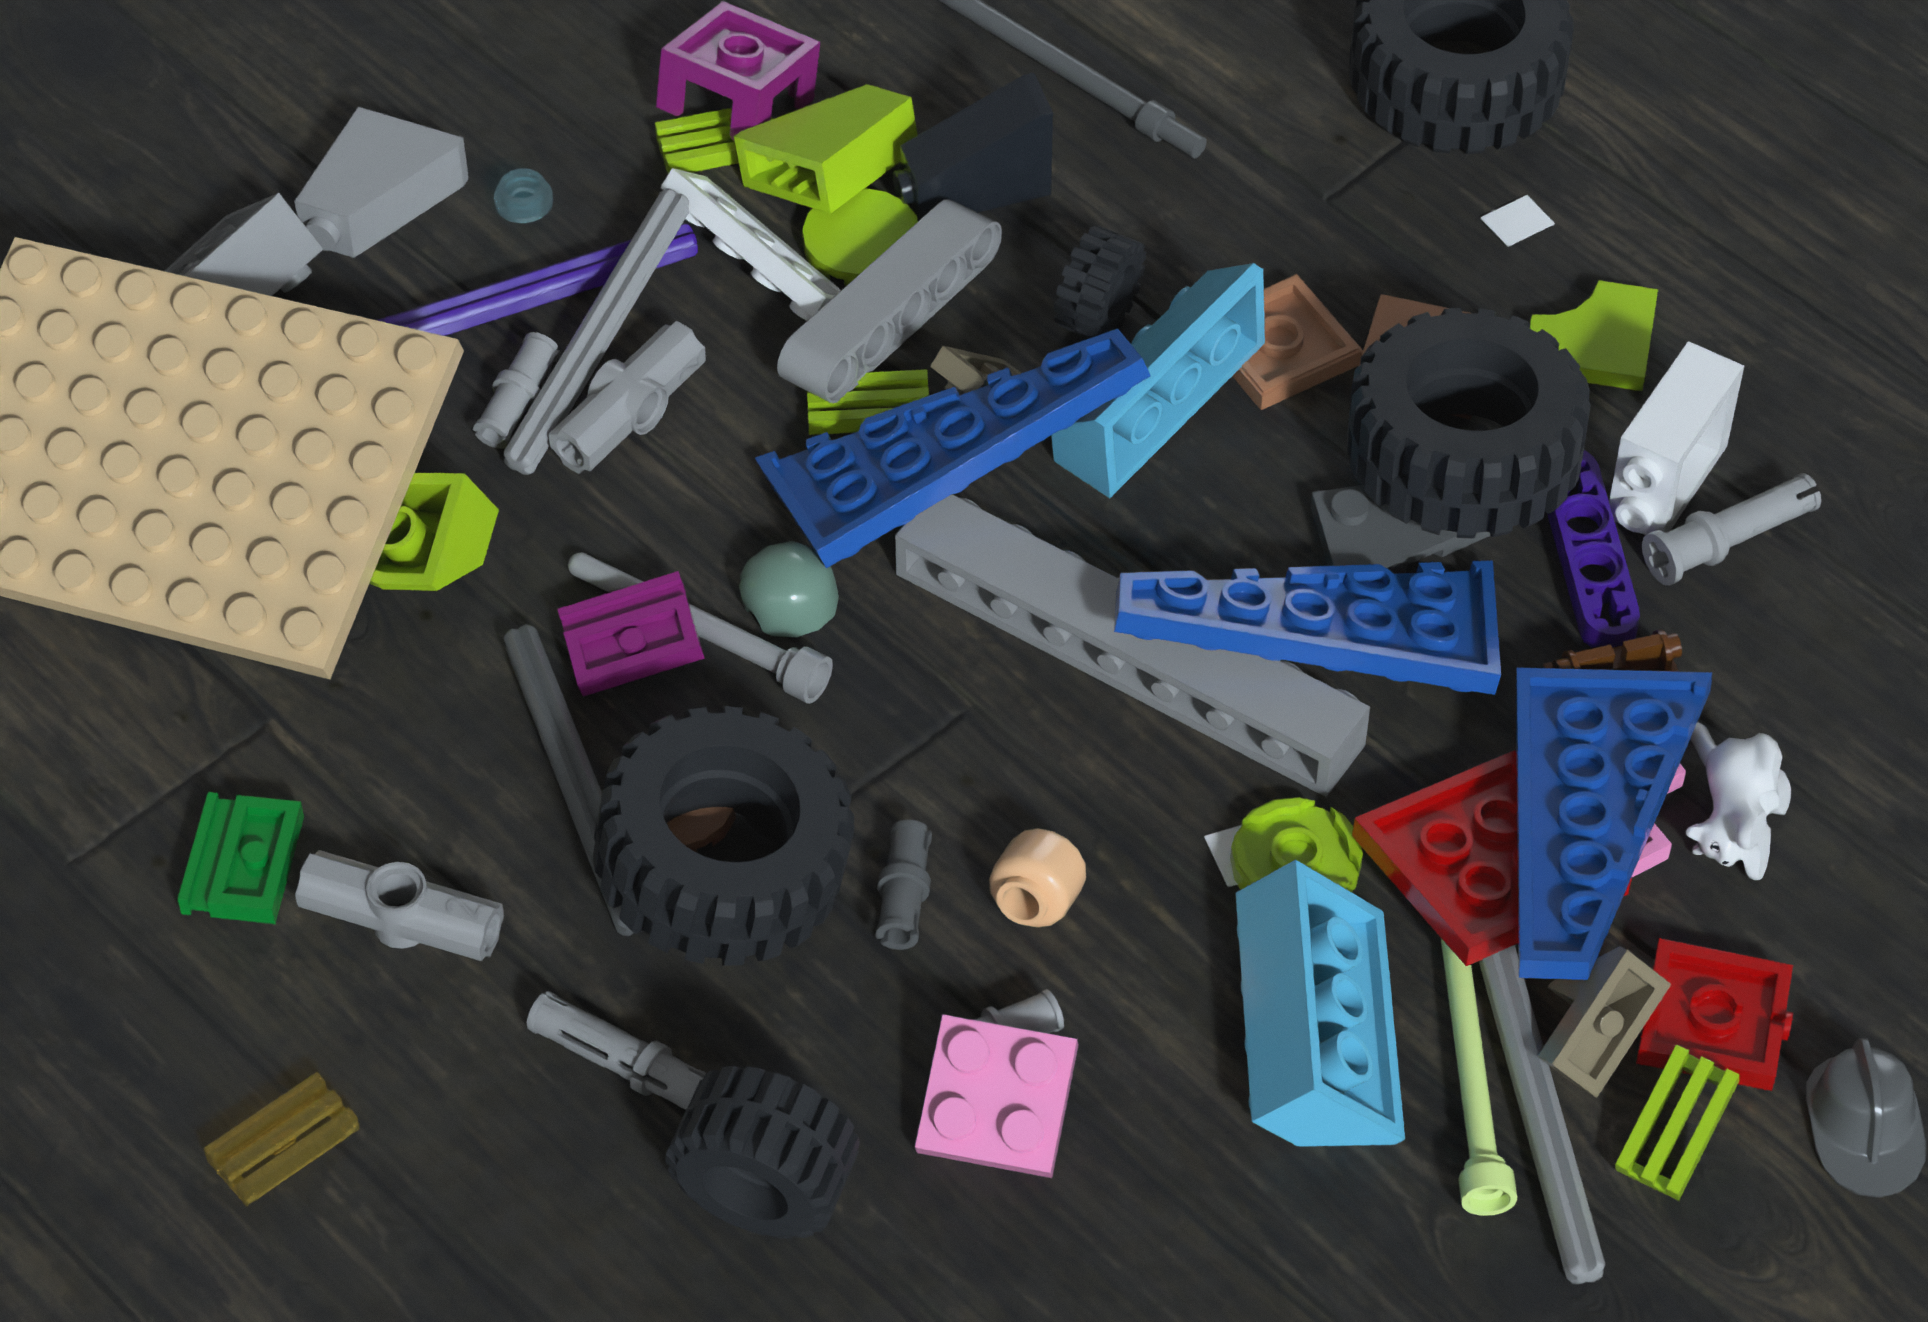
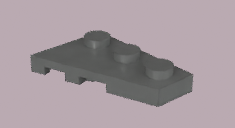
(1363, 533)

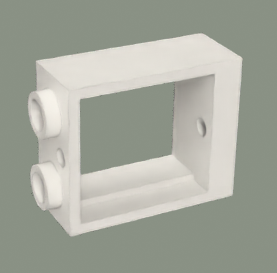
(1675, 440)

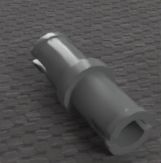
(904, 884)

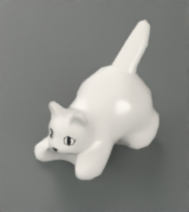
(1744, 789)

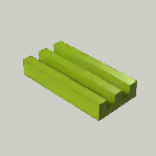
(694, 132)
(868, 397)
(1702, 1071)

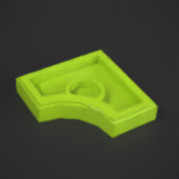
(1607, 333)

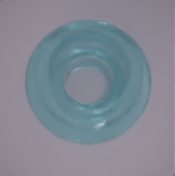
(523, 196)

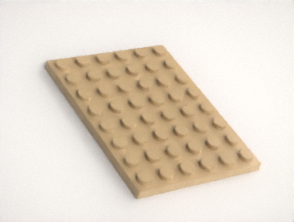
(202, 453)

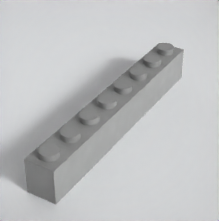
(1069, 612)

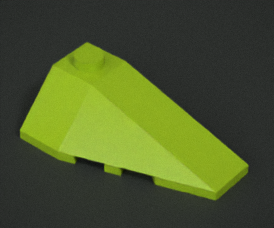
(436, 534)

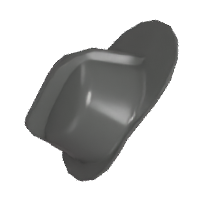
(1866, 1121)

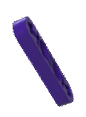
(1597, 548)

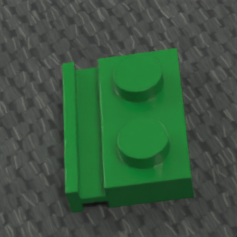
(241, 858)

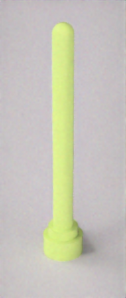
(1486, 1181)

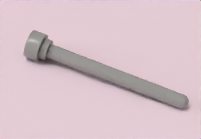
(800, 671)

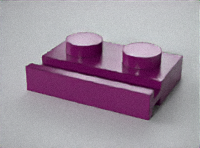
(630, 633)

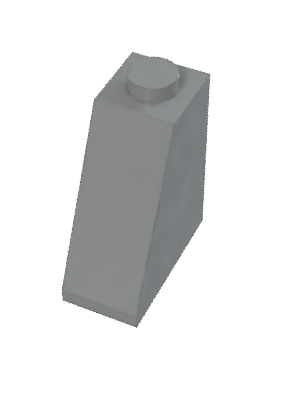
(378, 180)

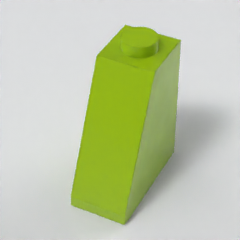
(828, 148)

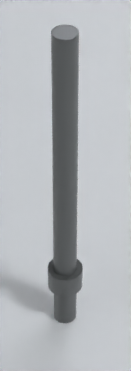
(1150, 117)

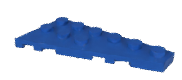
(936, 446)
(1589, 787)

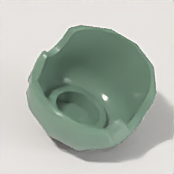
(789, 590)

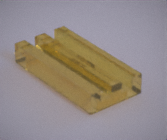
(274, 1131)

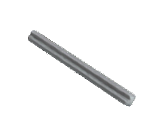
(596, 331)
(1543, 1118)

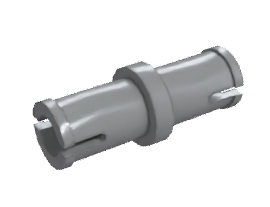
(516, 390)

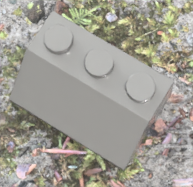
(253, 250)

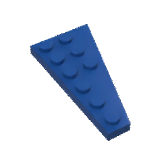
(1337, 617)

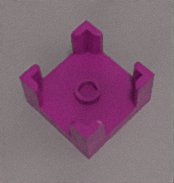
(741, 60)

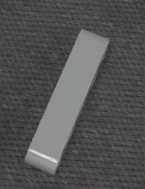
(889, 300)

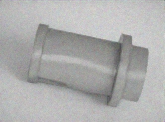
(1036, 1014)

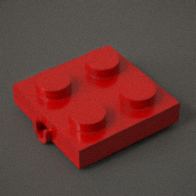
(1721, 1010)

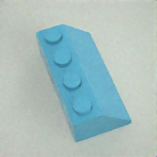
(1189, 358)
(1318, 1012)

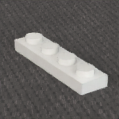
(746, 237)

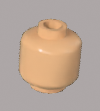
(1037, 878)

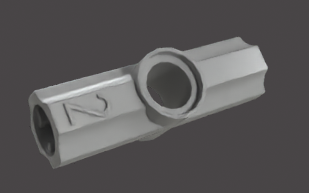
(627, 397)
(430, 912)

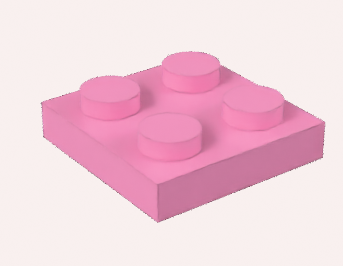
(997, 1096)

